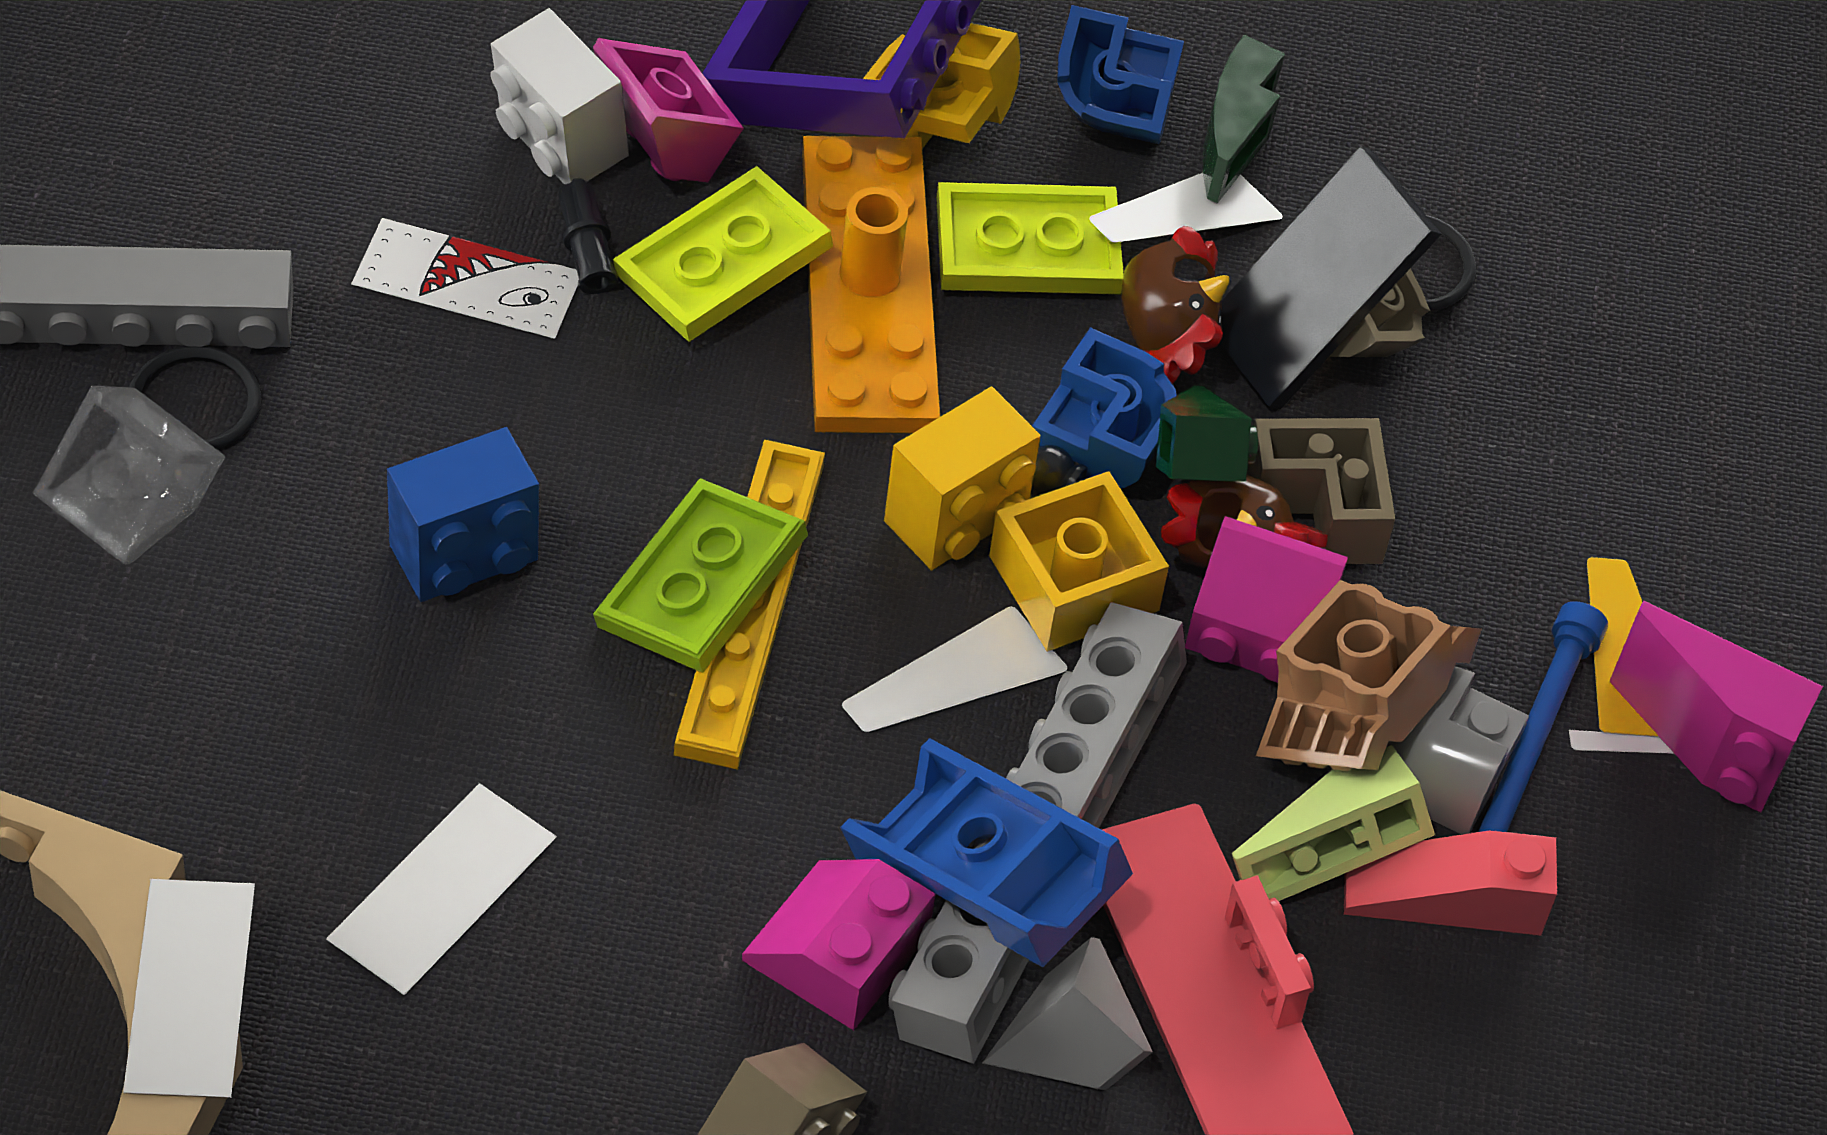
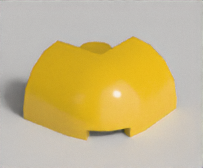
(971, 90)

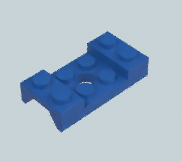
(1028, 883)

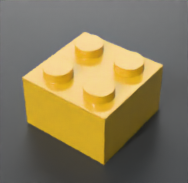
(957, 476)
(1075, 556)

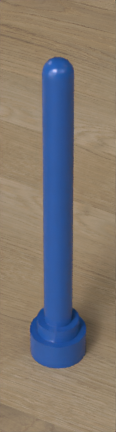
(1576, 634)

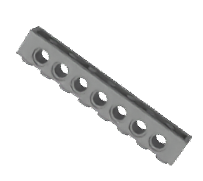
(1073, 762)

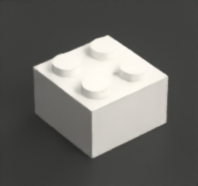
(559, 99)

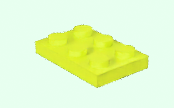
(1026, 239)
(723, 253)

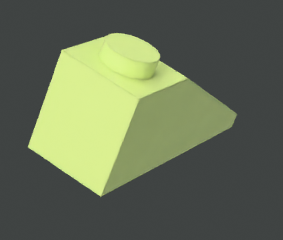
(1337, 828)

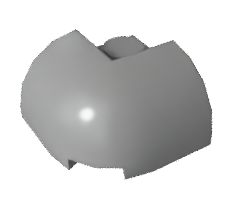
(1461, 751)

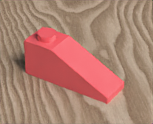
(1461, 882)

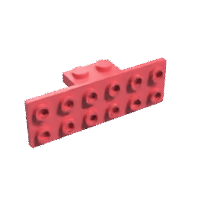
(1220, 981)

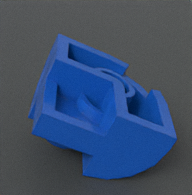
(1117, 75)
(1107, 408)

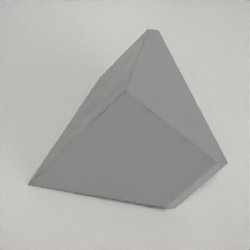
(1075, 1025)

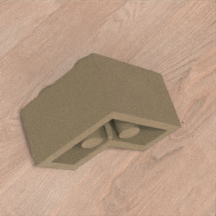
(1334, 473)
(787, 1095)

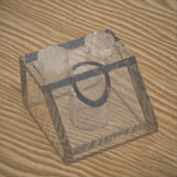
(127, 471)

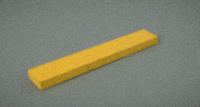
(728, 689)

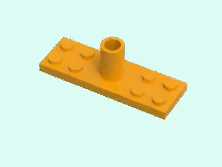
(872, 287)

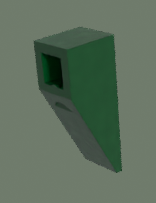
(1204, 438)

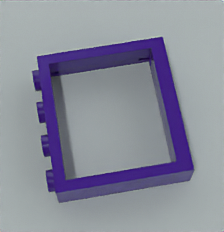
(828, 102)

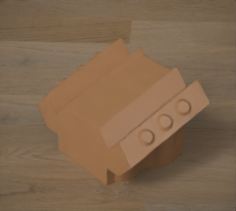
(1359, 678)

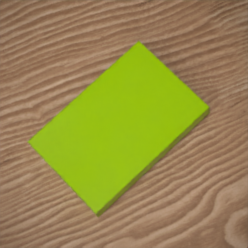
(700, 575)

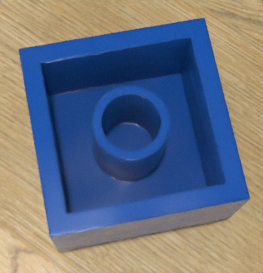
(463, 514)

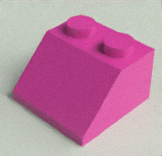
(671, 109)
(1258, 595)
(843, 935)

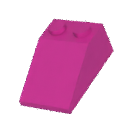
(1714, 703)

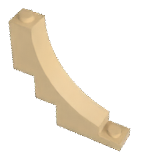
(101, 891)

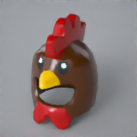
(1174, 316)
(1207, 502)

